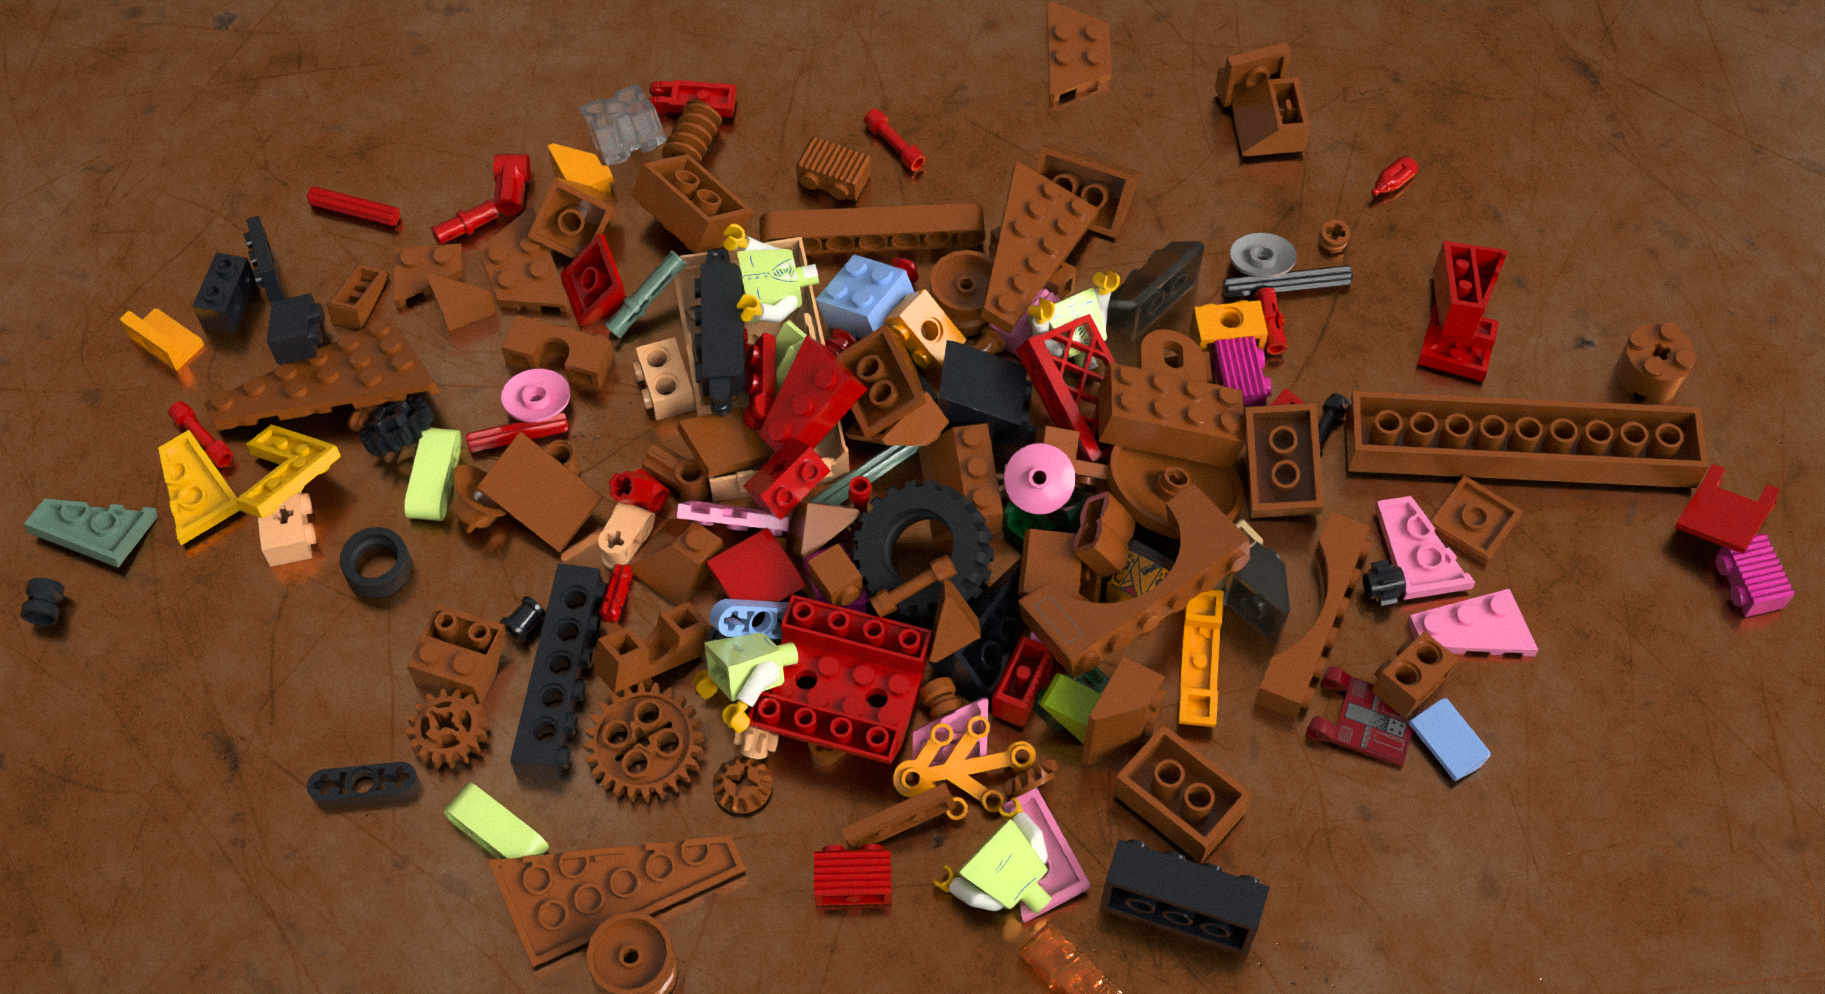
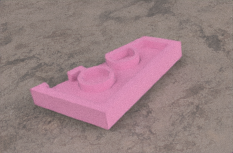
(1064, 874)

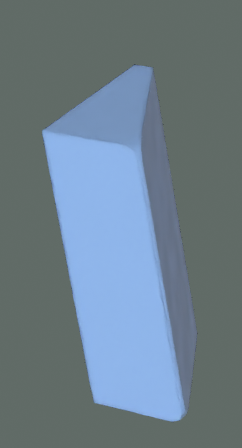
(1450, 739)

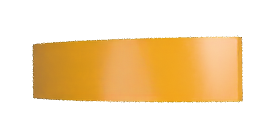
(1200, 659)

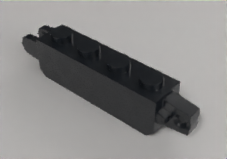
(721, 331)

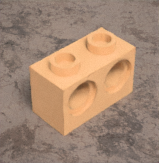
(667, 378)

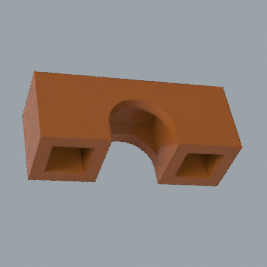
(534, 341)
(627, 660)

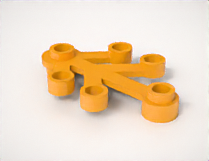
(958, 767)

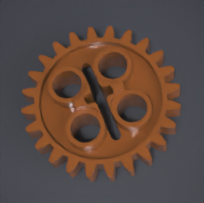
(626, 716)

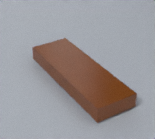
(899, 817)

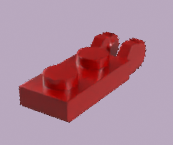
(674, 96)
(761, 381)

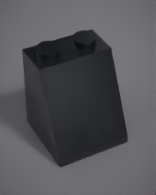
(983, 390)

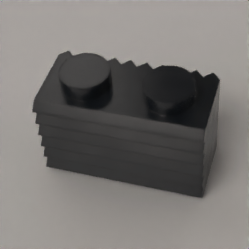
(295, 328)

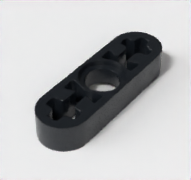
(336, 797)

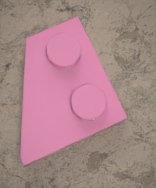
(957, 721)

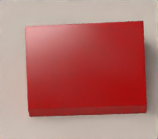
(594, 283)

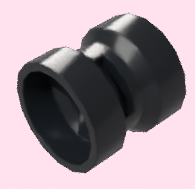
(42, 601)

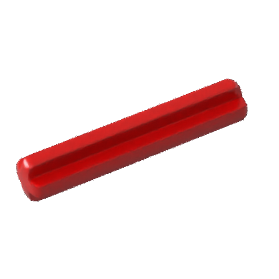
(353, 205)
(506, 433)

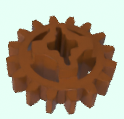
(447, 743)

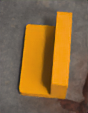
(162, 337)

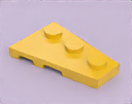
(195, 487)

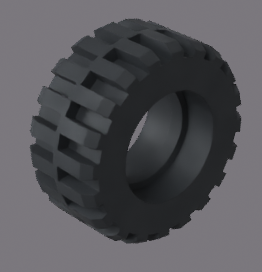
(899, 511)

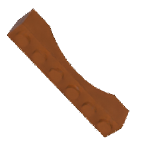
(1290, 672)

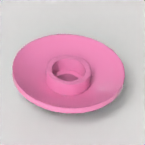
(535, 395)
(1044, 497)

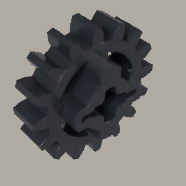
(396, 425)

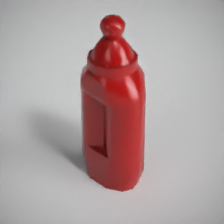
(1395, 175)

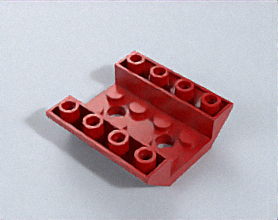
(851, 661)

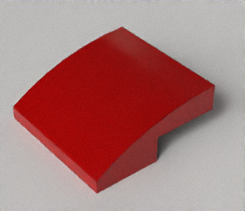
(1459, 355)
(756, 570)

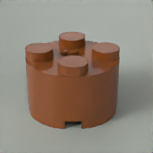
(1655, 361)

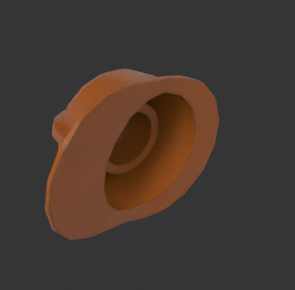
(469, 502)

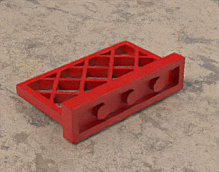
(1052, 388)

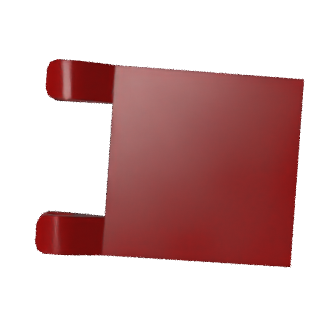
(1724, 515)

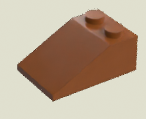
(890, 380)

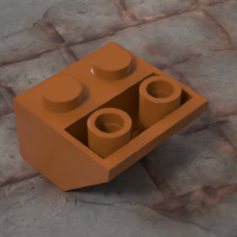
(1272, 118)
(1052, 559)
(457, 653)

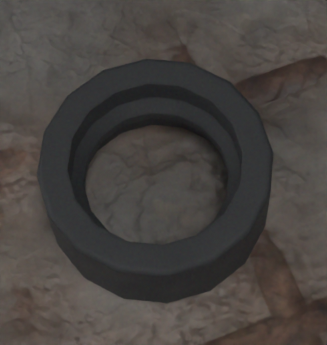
(365, 541)

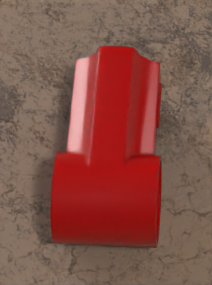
(510, 175)
(638, 489)

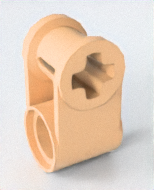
(624, 534)

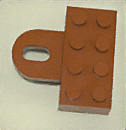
(1171, 407)

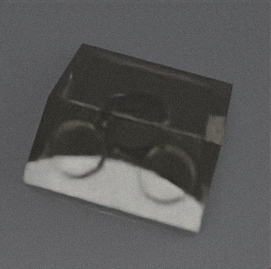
(1260, 593)

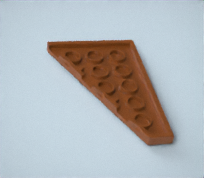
(356, 369)

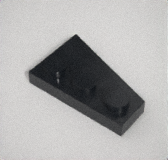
(263, 260)

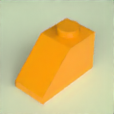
(580, 167)

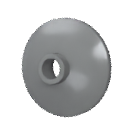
(1263, 255)

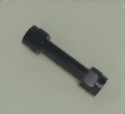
(1334, 409)

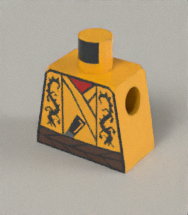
(1142, 572)

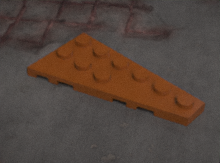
(1033, 241)
(567, 895)

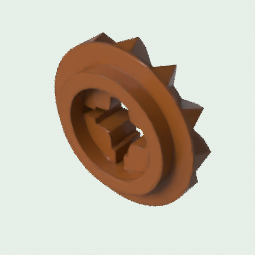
(1030, 778)
(751, 796)

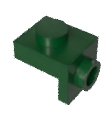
(1017, 521)

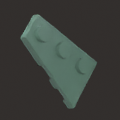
(92, 531)

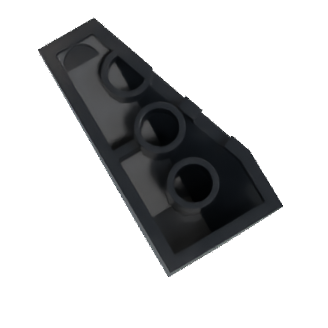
(981, 664)

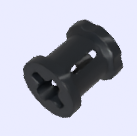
(523, 619)

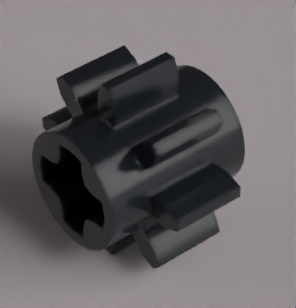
(1384, 582)

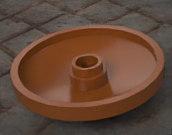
(1149, 480)

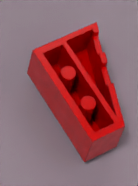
(1463, 285)
(811, 397)

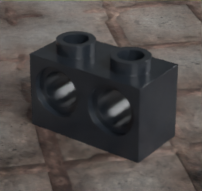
(224, 293)

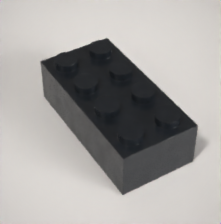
(1184, 895)

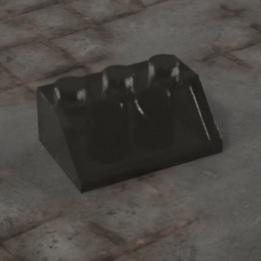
(1154, 287)

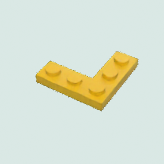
(299, 462)

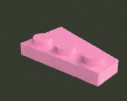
(735, 517)
(1418, 550)
(1477, 624)

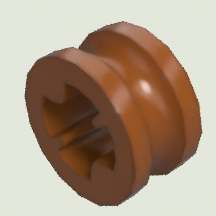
(1334, 226)

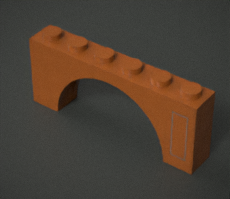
(1088, 632)

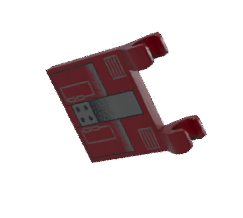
(1364, 721)

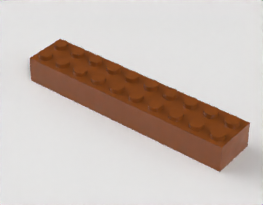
(1526, 439)

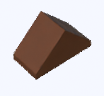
(459, 301)
(953, 624)

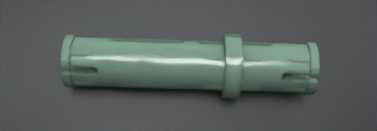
(648, 291)

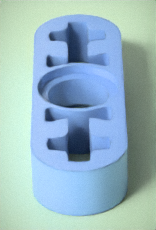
(746, 612)

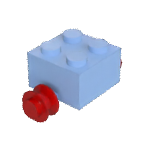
(863, 297)

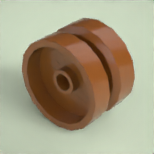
(960, 287)
(629, 939)

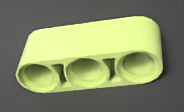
(433, 474)
(493, 825)

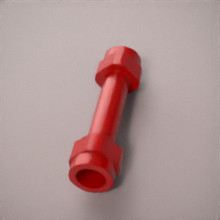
(910, 155)
(185, 418)
(859, 493)

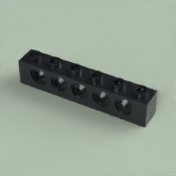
(546, 759)

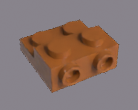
(1250, 69)

